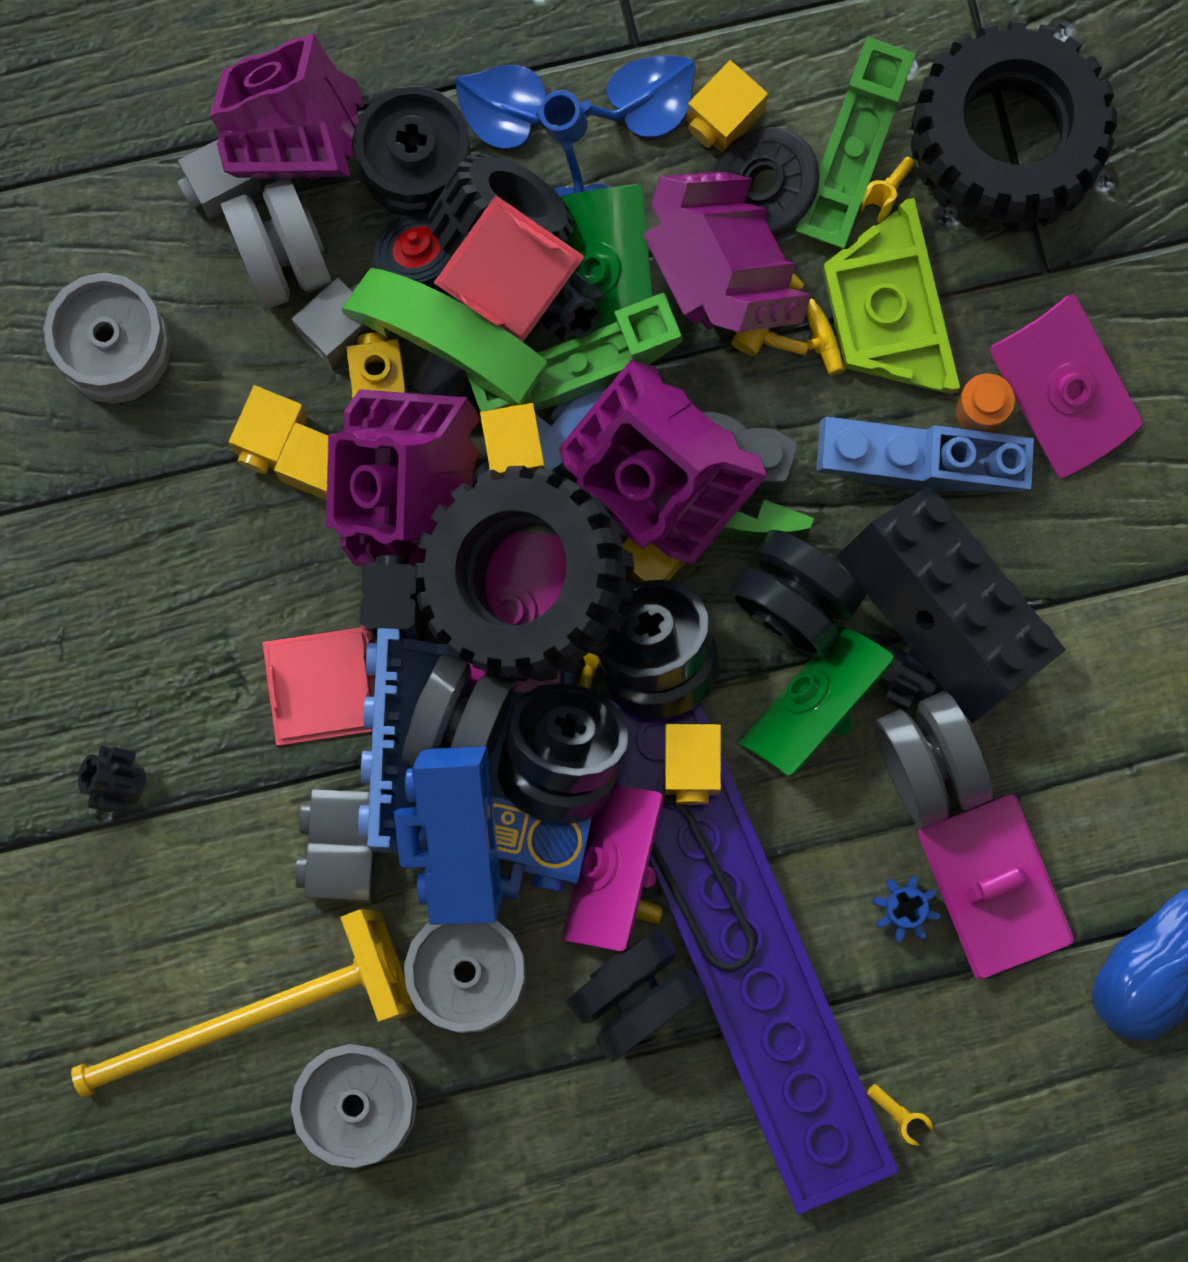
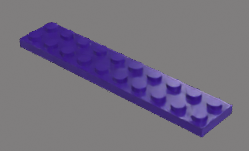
(774, 1005)

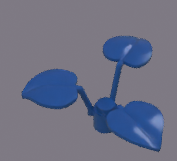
(511, 98)

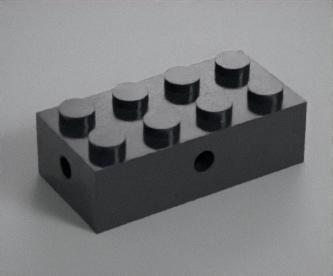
(950, 602)

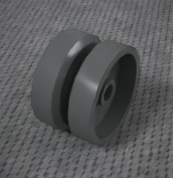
(450, 719)
(933, 759)

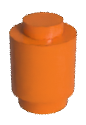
(985, 403)

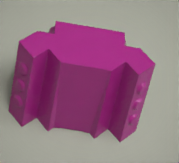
(286, 114)
(722, 254)
(660, 464)
(395, 469)

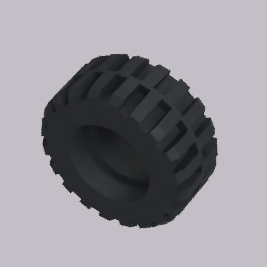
(1029, 65)
(460, 556)

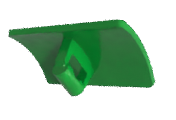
(611, 239)
(817, 702)

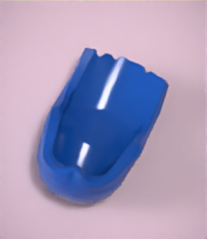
(1145, 977)

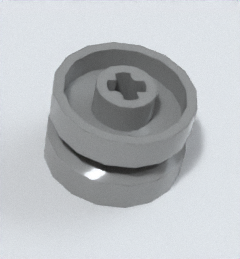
(277, 243)
(90, 313)
(469, 1005)
(354, 1139)

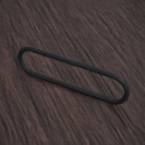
(724, 886)

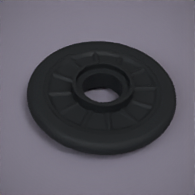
(795, 168)

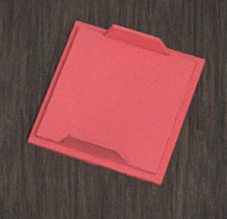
(508, 269)
(318, 685)

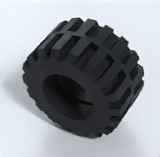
(474, 187)

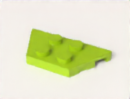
(890, 305)

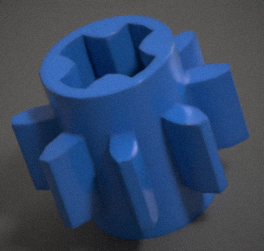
(919, 915)

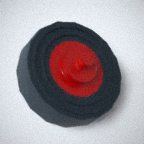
(411, 250)

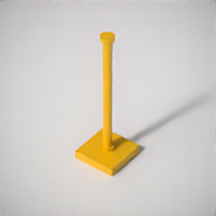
(374, 967)

